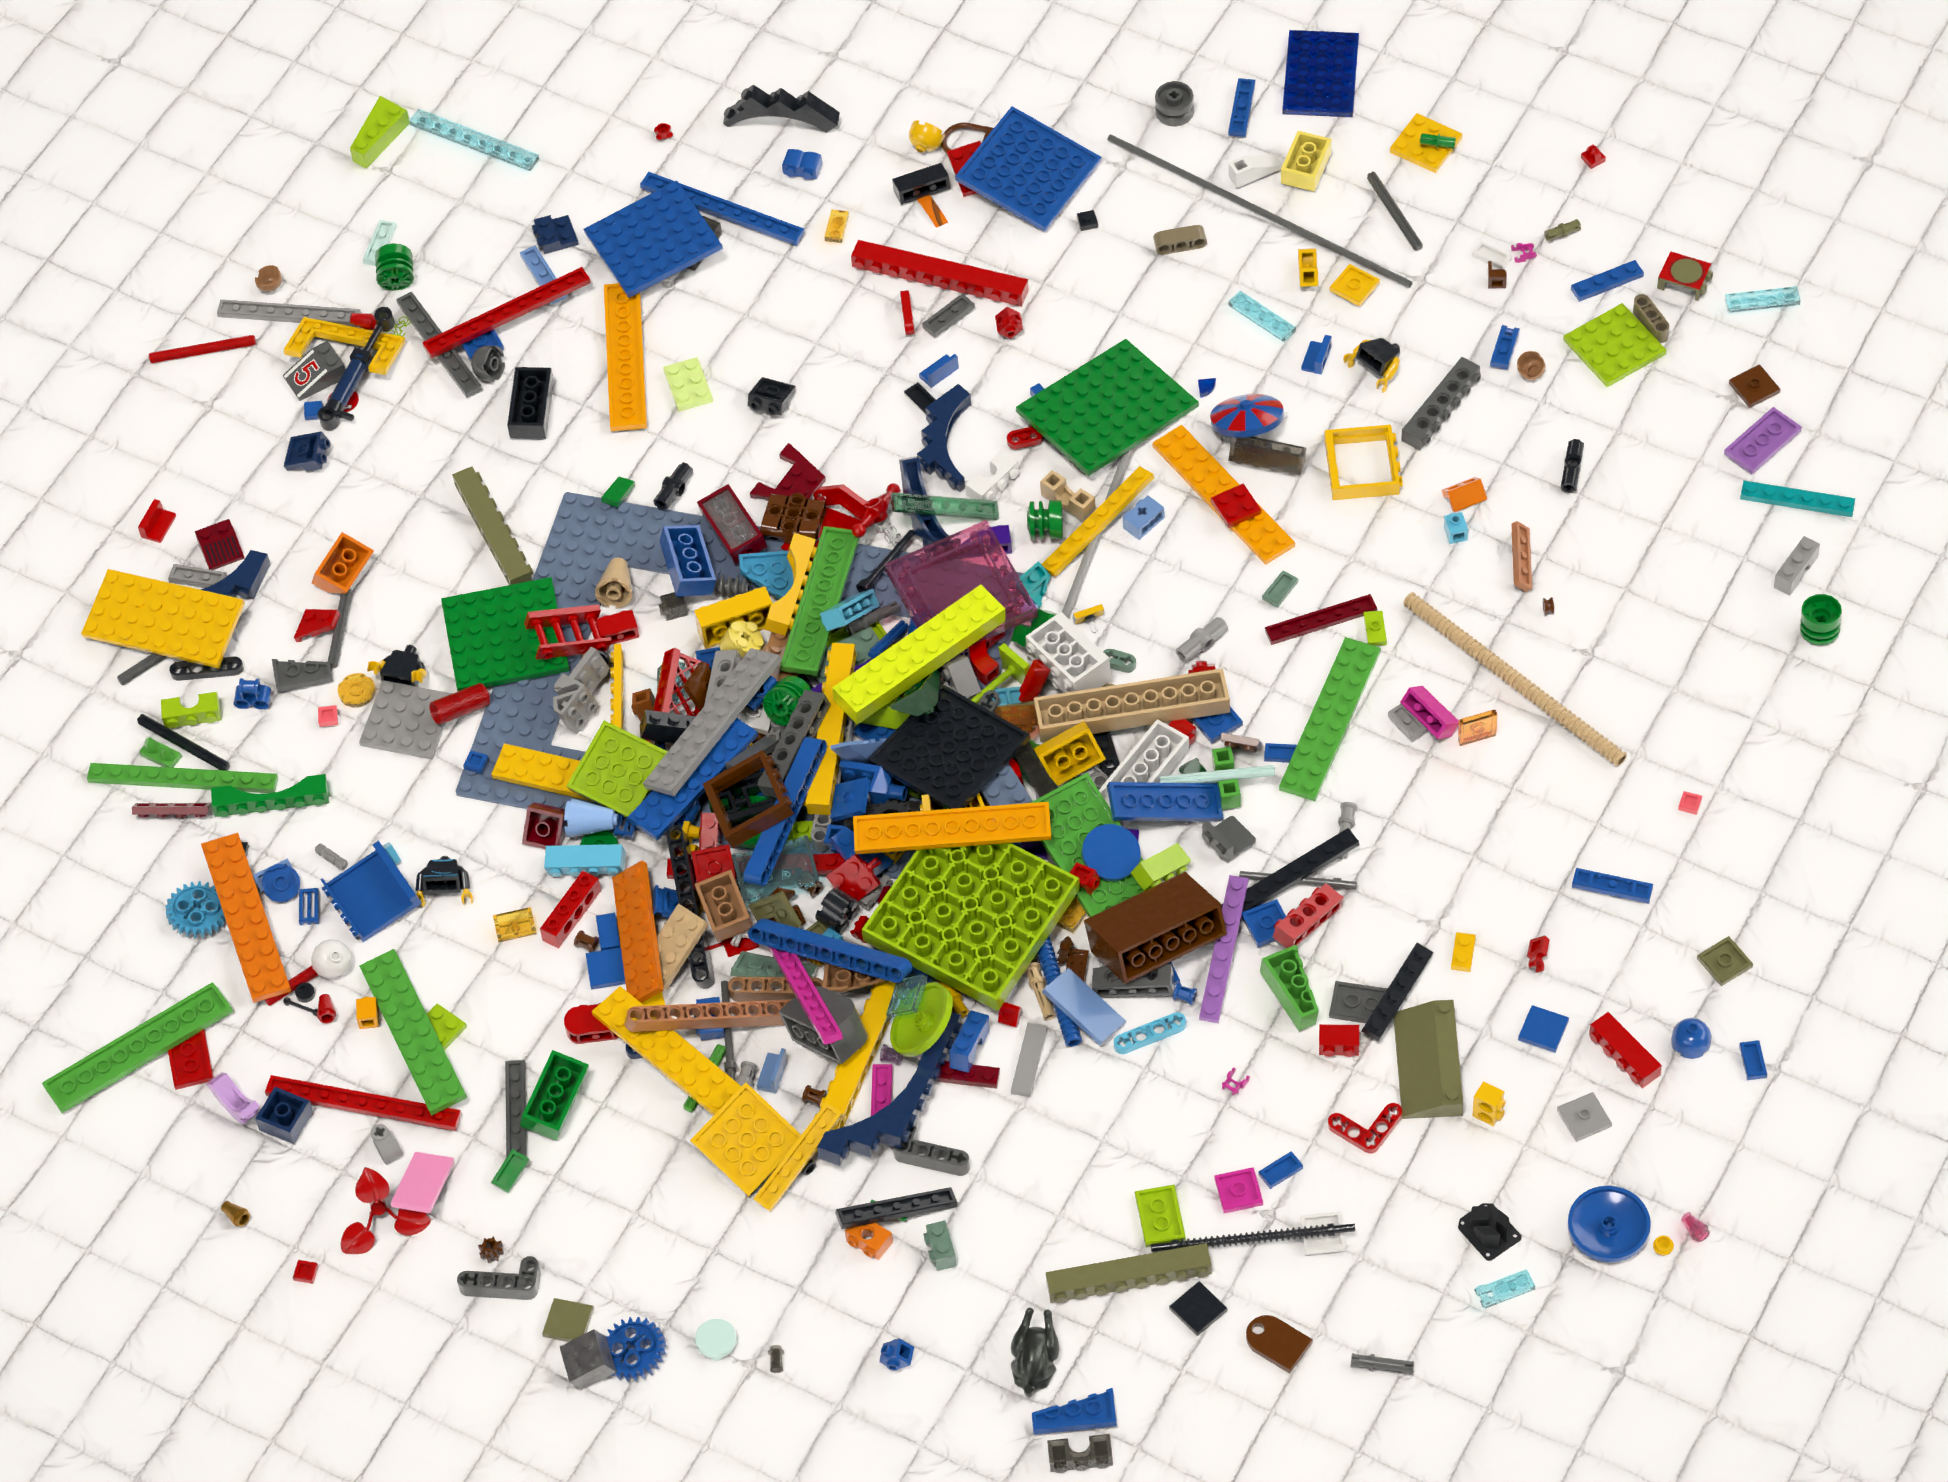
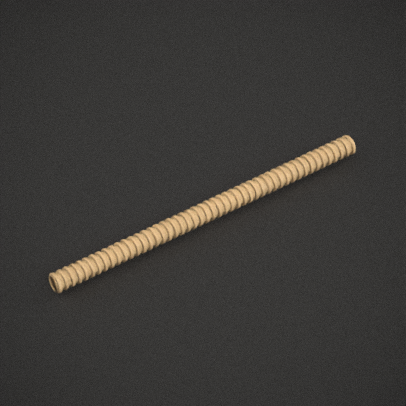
(1514, 679)

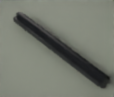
(183, 742)

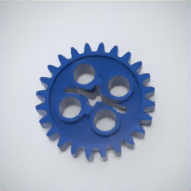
(634, 1348)

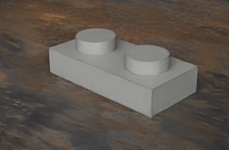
(1407, 722)

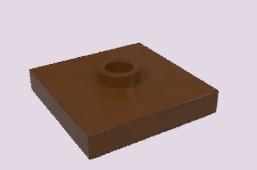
(1754, 386)
(697, 684)

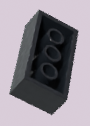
(530, 402)

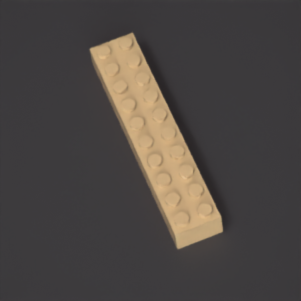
(1134, 703)

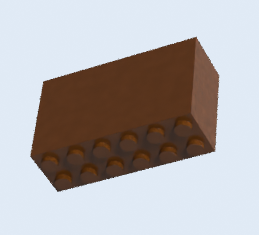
(1155, 927)

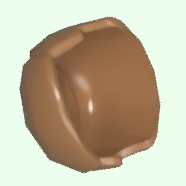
(269, 278)
(1531, 365)

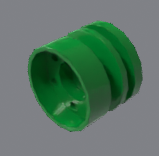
(394, 267)
(1045, 520)
(1820, 619)
(783, 699)

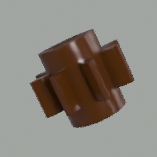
(491, 1249)

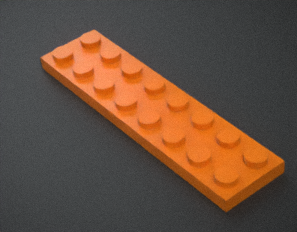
(637, 932)

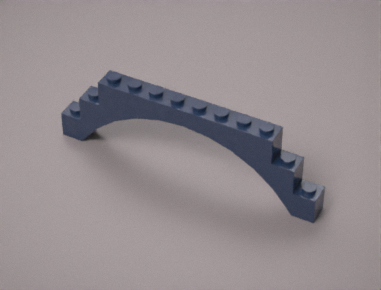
(895, 1120)

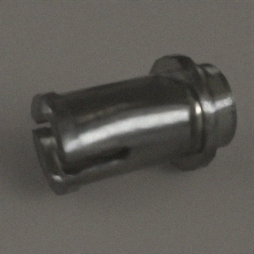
(776, 1358)

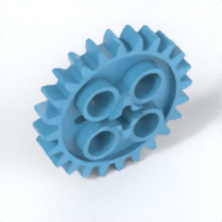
(195, 910)

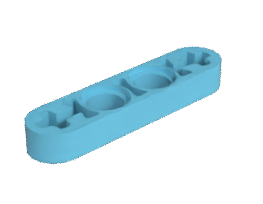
(1151, 1036)

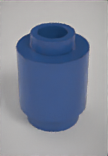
(690, 814)

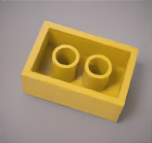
(1069, 753)

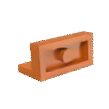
(1465, 493)

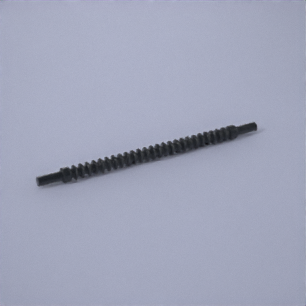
(1330, 1229)

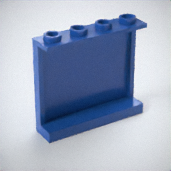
(371, 894)

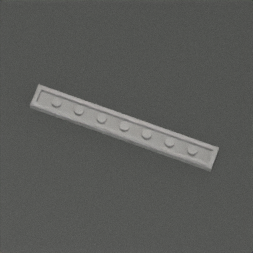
(283, 312)

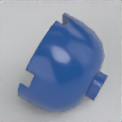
(1691, 1038)

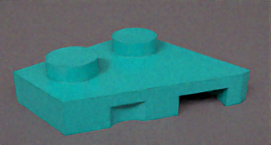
(1035, 582)

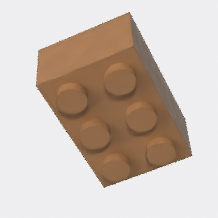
(724, 906)

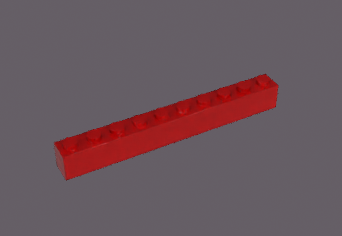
(940, 273)

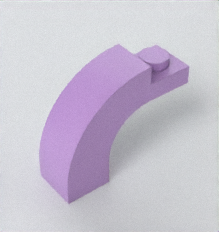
(232, 1099)

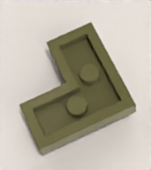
(777, 907)

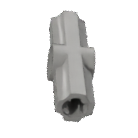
(1202, 639)

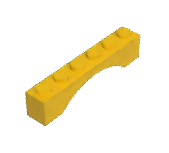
(781, 611)

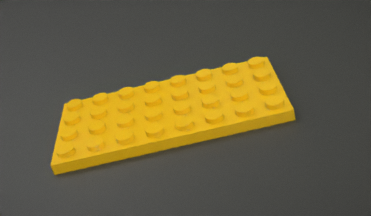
(163, 618)

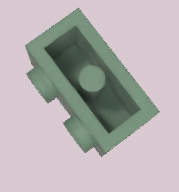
(941, 1246)

